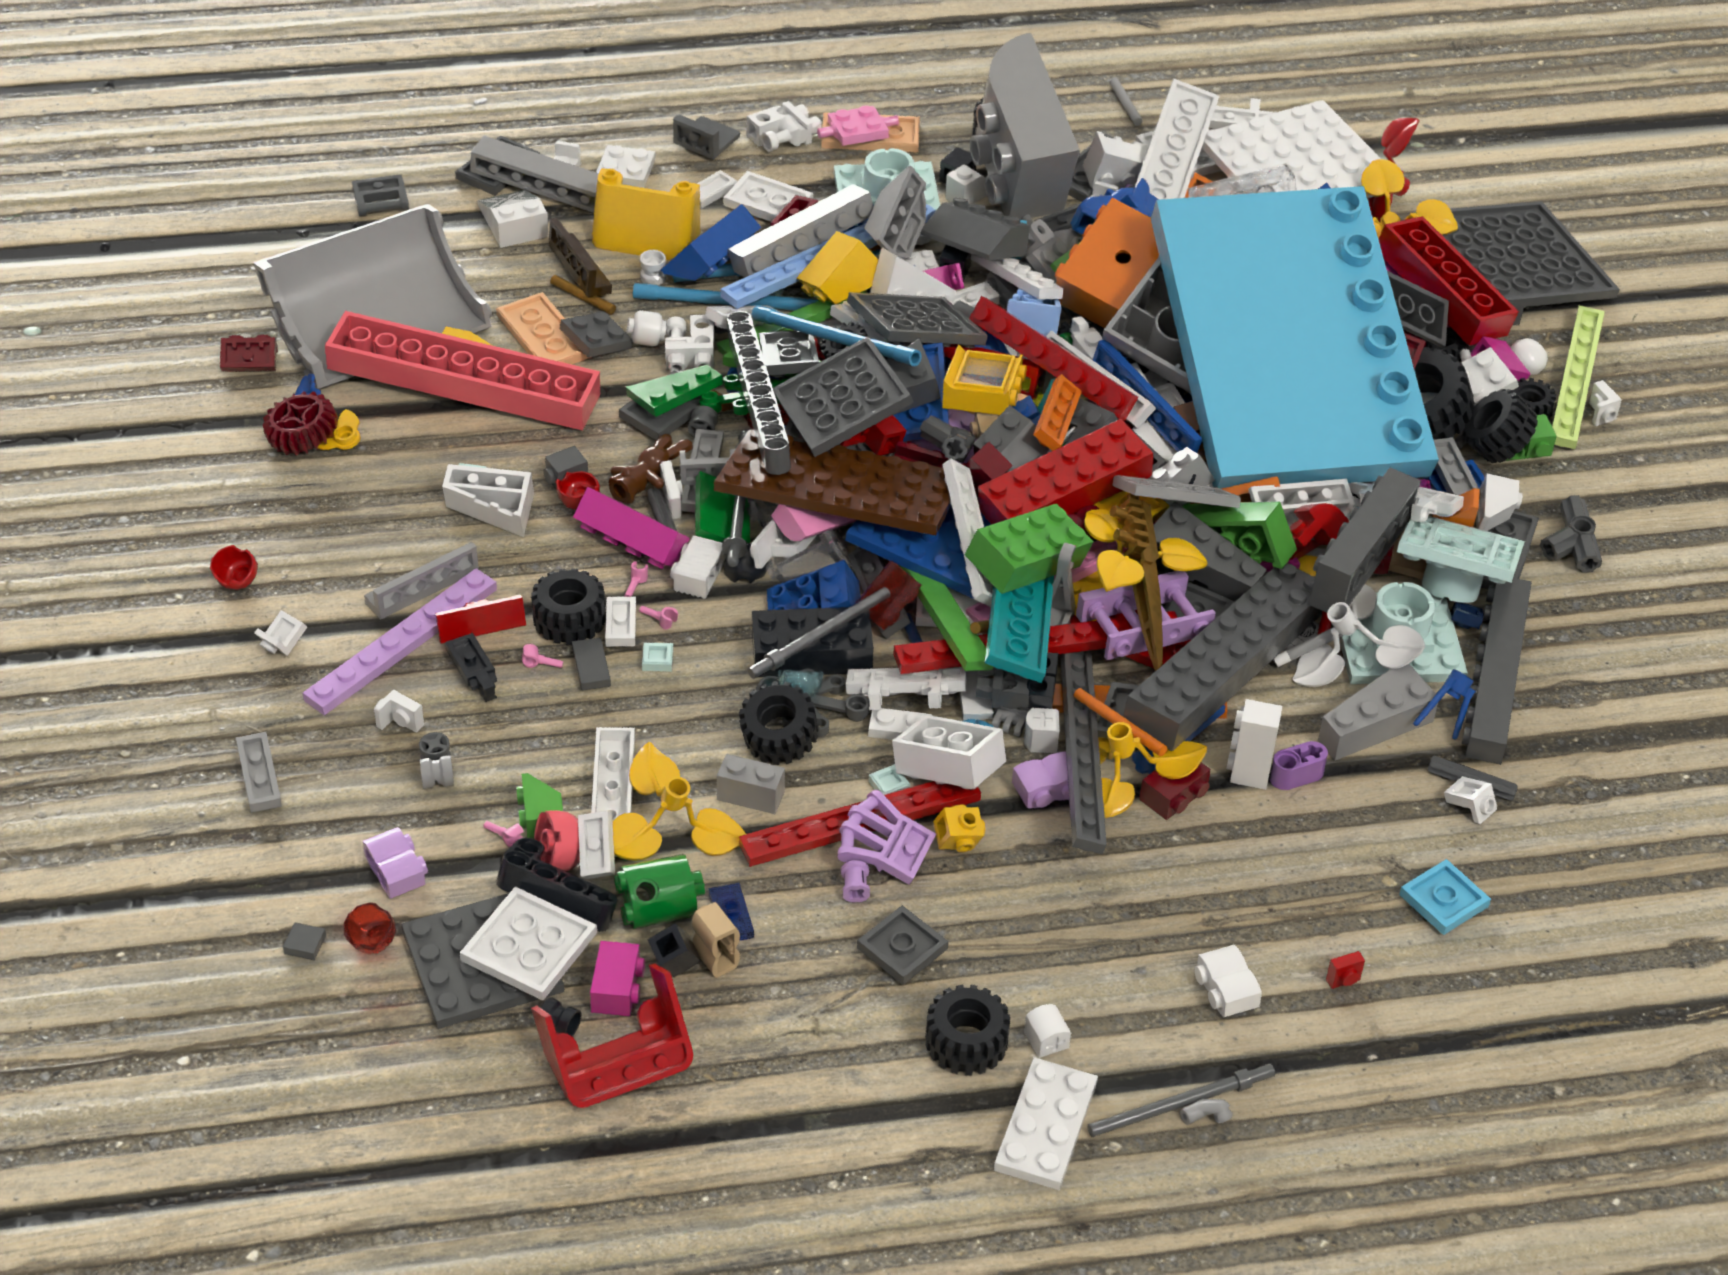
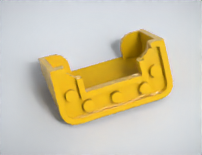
(644, 218)

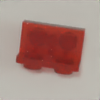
(902, 590)

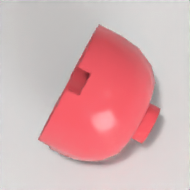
(560, 838)

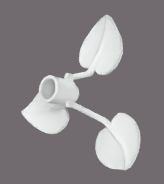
(1324, 665)

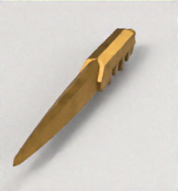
(1140, 540)

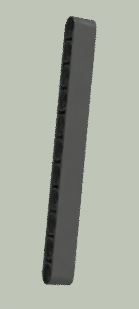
(758, 393)

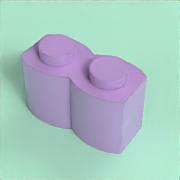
(1042, 780)
(394, 862)

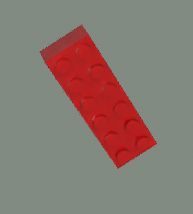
(1435, 265)
(1068, 476)

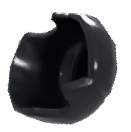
(744, 569)

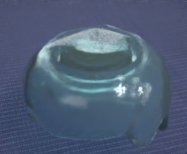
(808, 681)

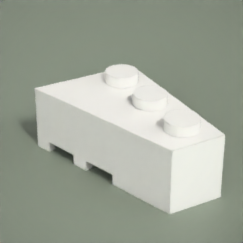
(490, 495)

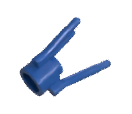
(1455, 685)

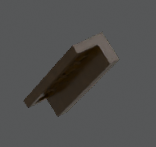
(577, 261)

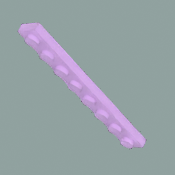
(395, 643)

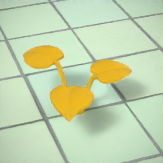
(1385, 178)
(1121, 571)
(1121, 744)
(655, 772)

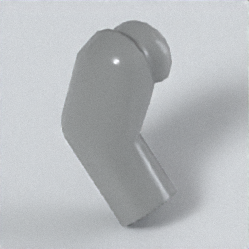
(1205, 1107)

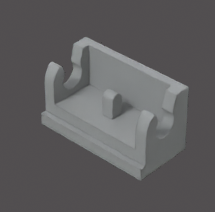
(691, 467)

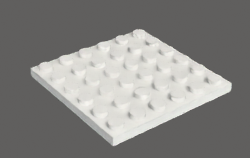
(1306, 138)

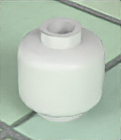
(646, 328)

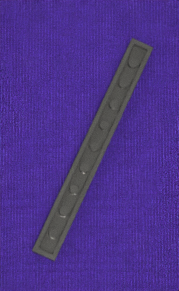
(1082, 755)

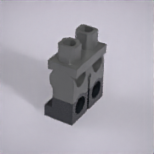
(1015, 691)

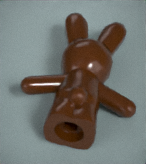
(633, 479)

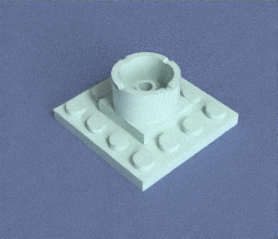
(880, 169)
(1459, 557)
(1411, 607)

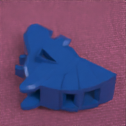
(1135, 197)

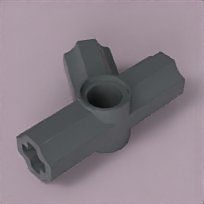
(952, 440)
(1575, 538)

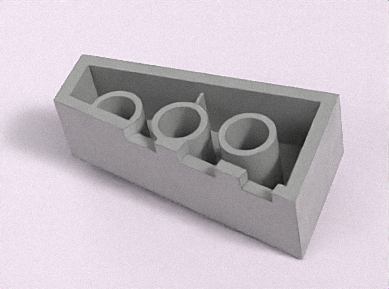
(1377, 713)

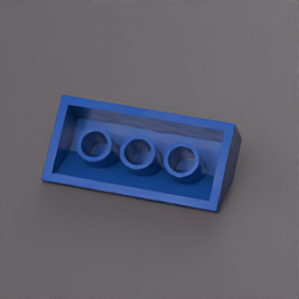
(711, 247)

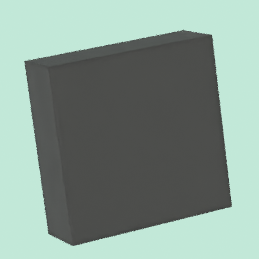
(304, 941)

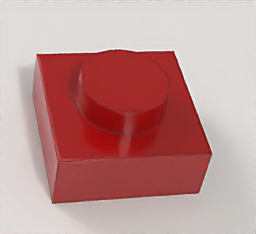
(1345, 970)

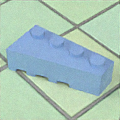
(1038, 313)

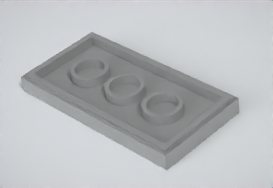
(1176, 491)

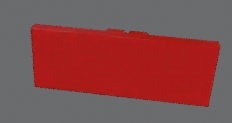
(481, 618)

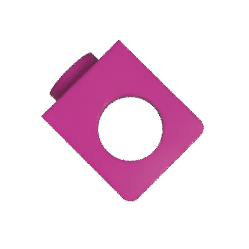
(946, 275)

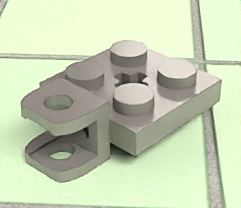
(1044, 249)

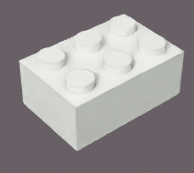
(949, 751)

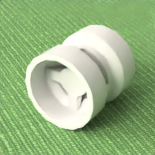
(651, 264)

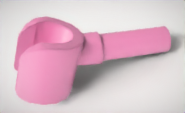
(637, 576)
(665, 617)
(532, 658)
(509, 835)

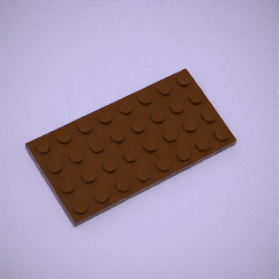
(843, 485)

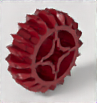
(300, 423)

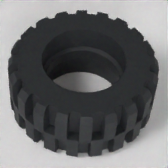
(1454, 400)

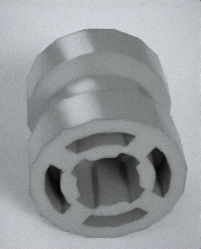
(436, 771)

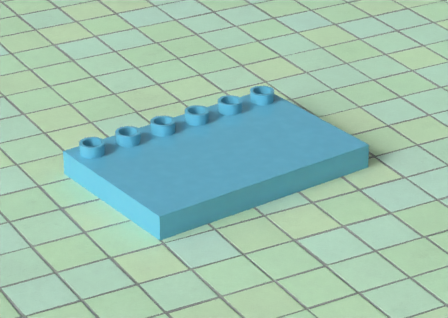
(1291, 337)

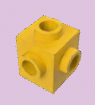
(959, 828)

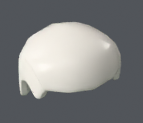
(1530, 354)

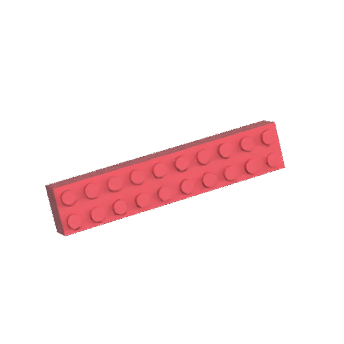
(463, 370)

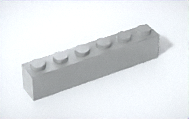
(535, 172)
(801, 231)

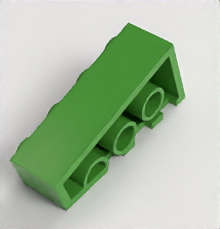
(1254, 528)

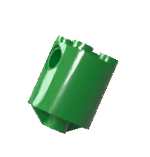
(670, 890)

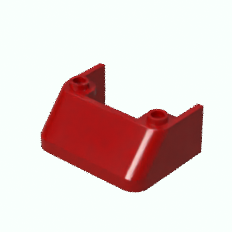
(626, 1062)

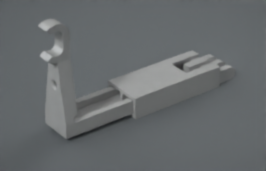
(1061, 613)

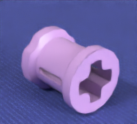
(855, 879)

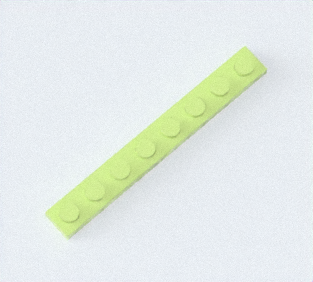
(1577, 376)

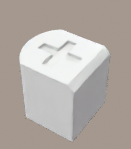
(1042, 730)
(1047, 1030)

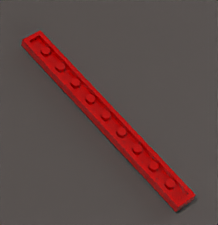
(1062, 640)

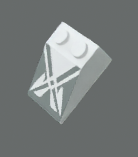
(515, 217)

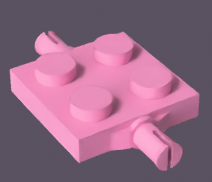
(857, 125)

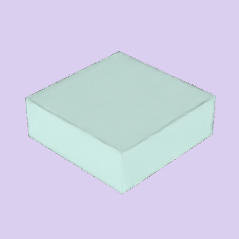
(657, 657)
(888, 781)

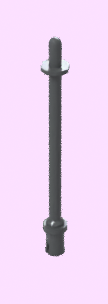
(735, 546)

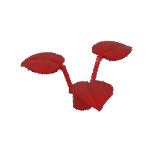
(1394, 140)

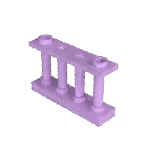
(1101, 604)

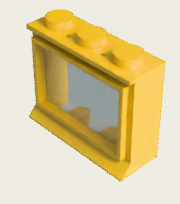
(983, 381)

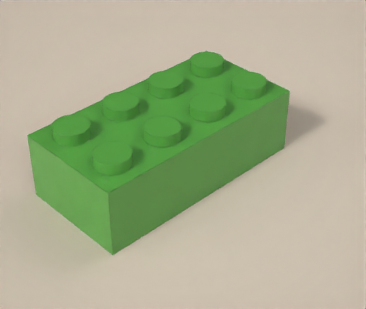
(1026, 547)

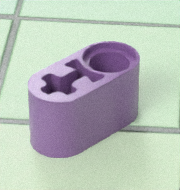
(1298, 765)

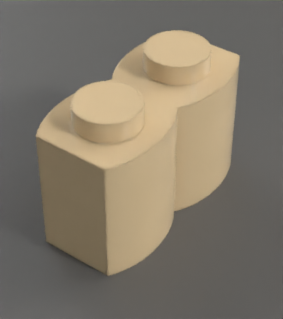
(716, 939)

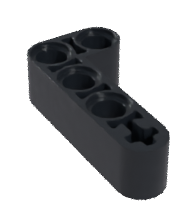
(524, 869)

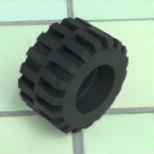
(1500, 426)
(568, 606)
(773, 703)
(967, 1050)

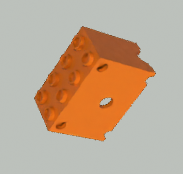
(1107, 262)

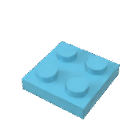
(1445, 897)

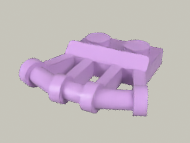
(898, 854)

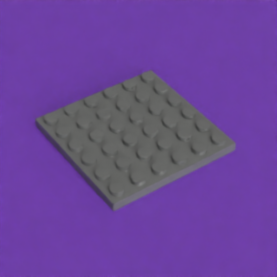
(1528, 255)

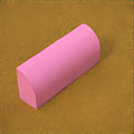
(802, 523)

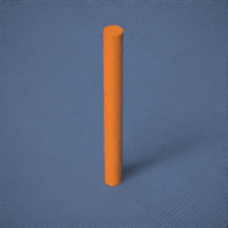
(1114, 717)

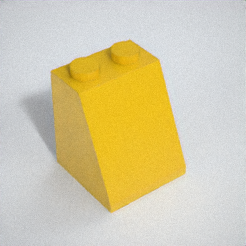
(839, 268)

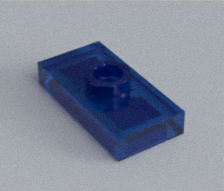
(734, 906)

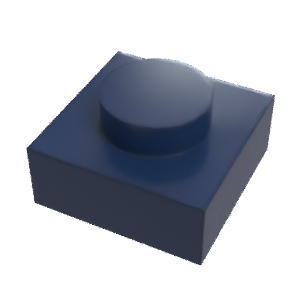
(1467, 615)

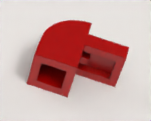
(880, 437)
(1317, 522)

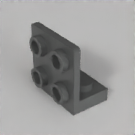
(703, 135)

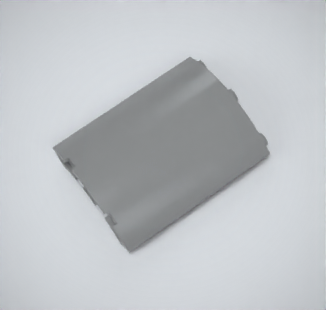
(382, 270)

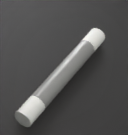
(1304, 648)

